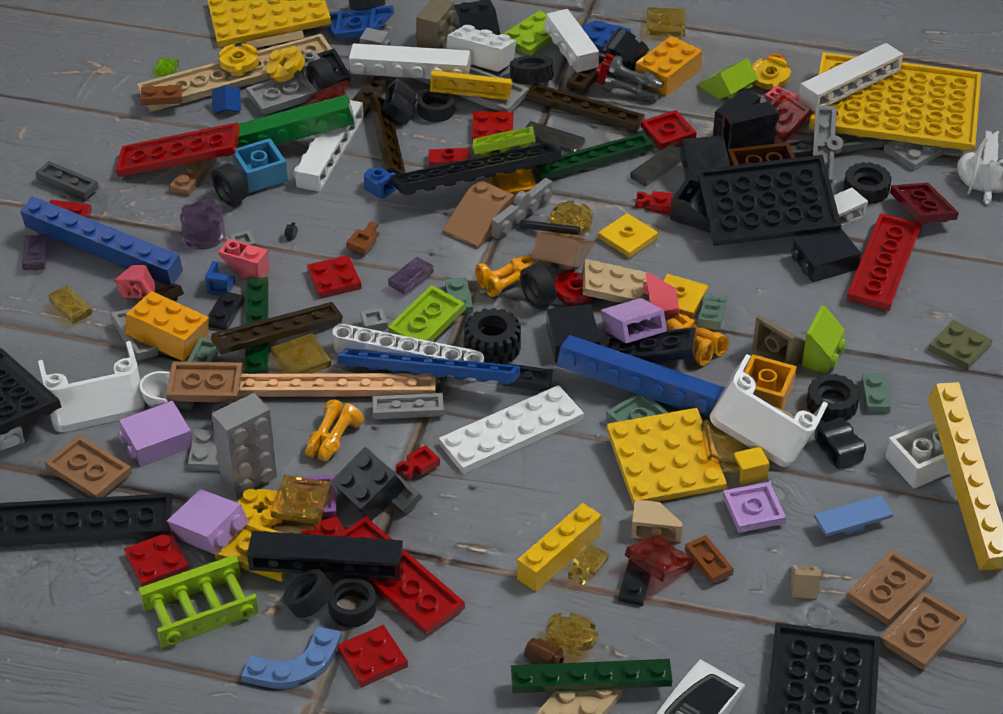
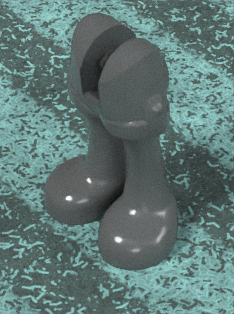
(644, 80)

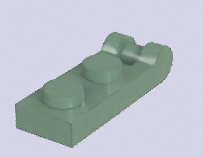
(712, 312)

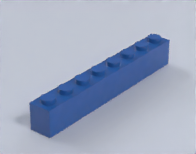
(100, 240)
(638, 376)

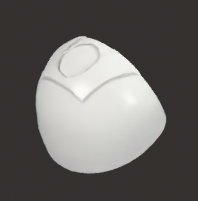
(154, 388)

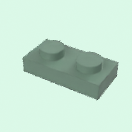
(459, 289)
(876, 393)

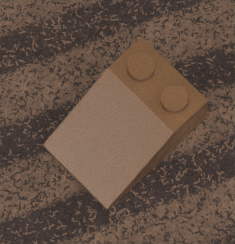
(475, 212)
(561, 249)

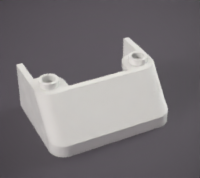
(96, 399)
(761, 424)

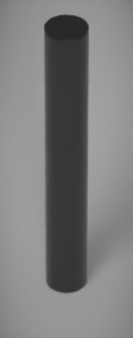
(550, 227)

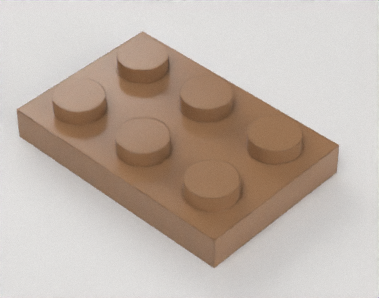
(204, 382)
(88, 467)
(889, 587)
(923, 630)

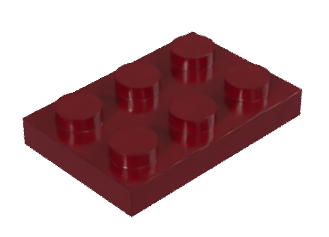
(924, 203)

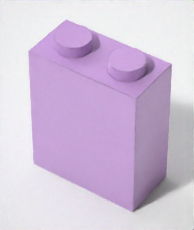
(633, 320)
(155, 433)
(208, 521)

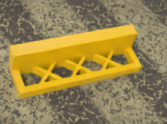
(470, 85)

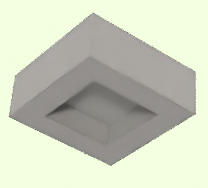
(244, 237)
(374, 319)

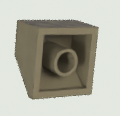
(777, 342)

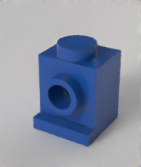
(376, 180)

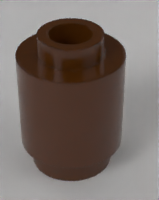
(543, 652)

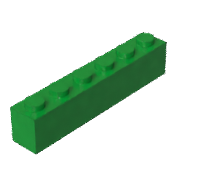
(298, 122)

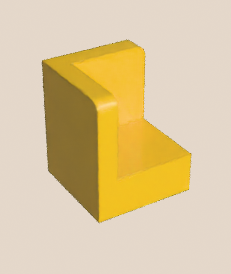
(752, 465)

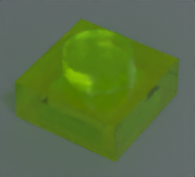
(166, 66)

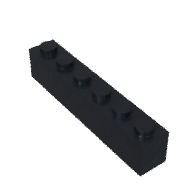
(329, 554)

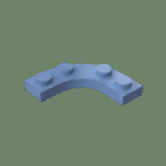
(292, 672)

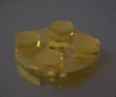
(581, 216)
(571, 633)

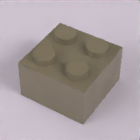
(435, 24)

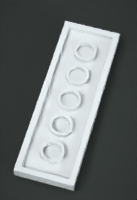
(511, 429)

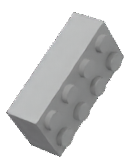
(244, 444)

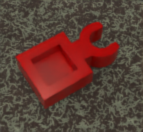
(602, 70)
(657, 201)
(419, 461)
(327, 527)

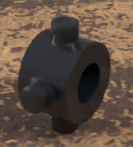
(291, 231)

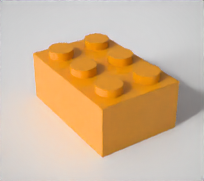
(671, 63)
(166, 325)

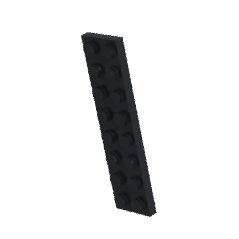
(476, 167)
(84, 519)

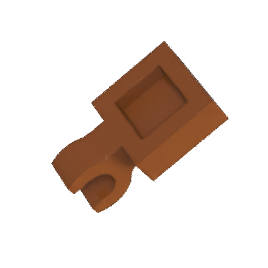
(363, 240)

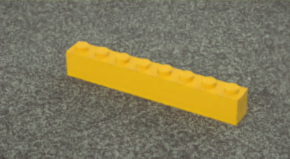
(968, 474)

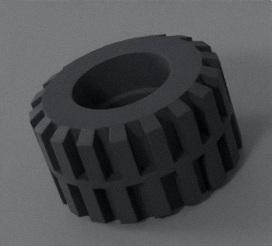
(494, 335)

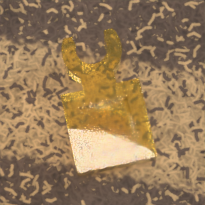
(587, 561)

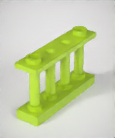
(192, 582)

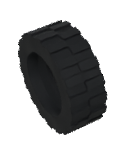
(531, 69)
(869, 172)
(838, 385)

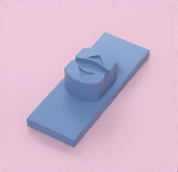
(853, 516)

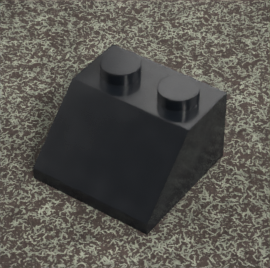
(478, 14)

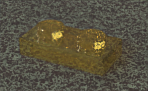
(70, 304)

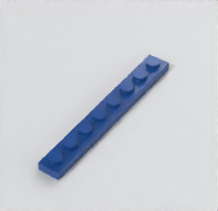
(436, 366)

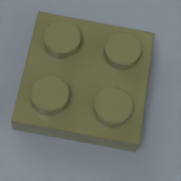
(960, 344)

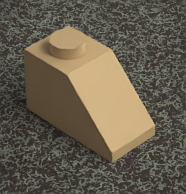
(654, 519)

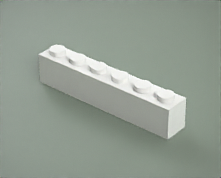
(406, 61)
(850, 76)
(325, 153)

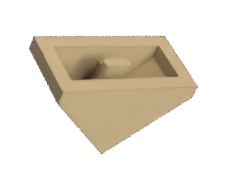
(805, 581)

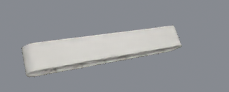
(372, 340)

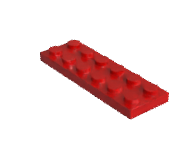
(178, 149)
(884, 262)
(418, 592)

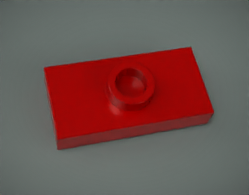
(448, 155)

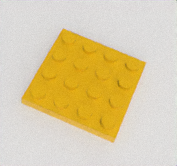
(664, 456)

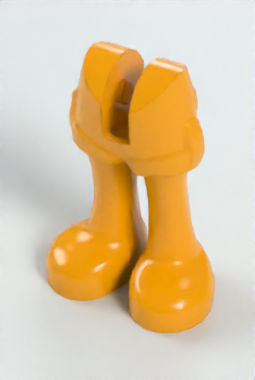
(493, 281)
(706, 341)
(326, 444)

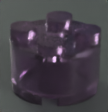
(202, 224)

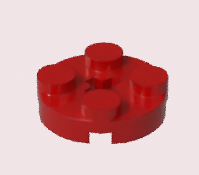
(567, 293)

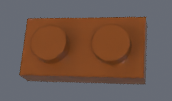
(161, 95)
(709, 559)

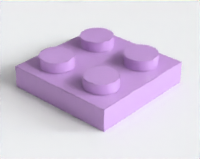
(754, 507)

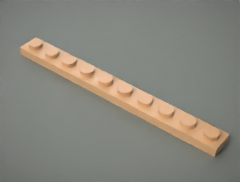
(336, 384)

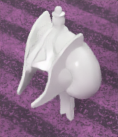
(985, 174)

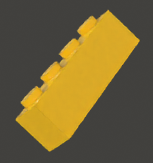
(558, 547)

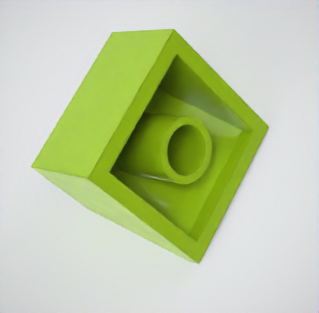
(730, 80)
(823, 342)

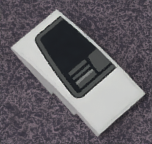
(703, 692)

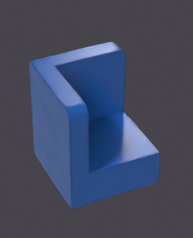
(226, 98)
(218, 282)

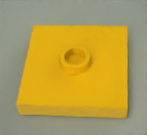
(628, 235)
(689, 293)

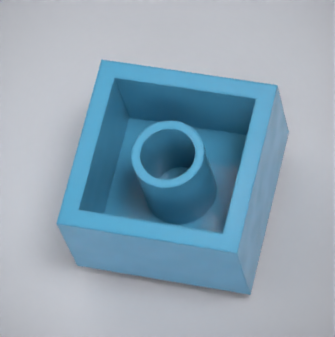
(260, 165)

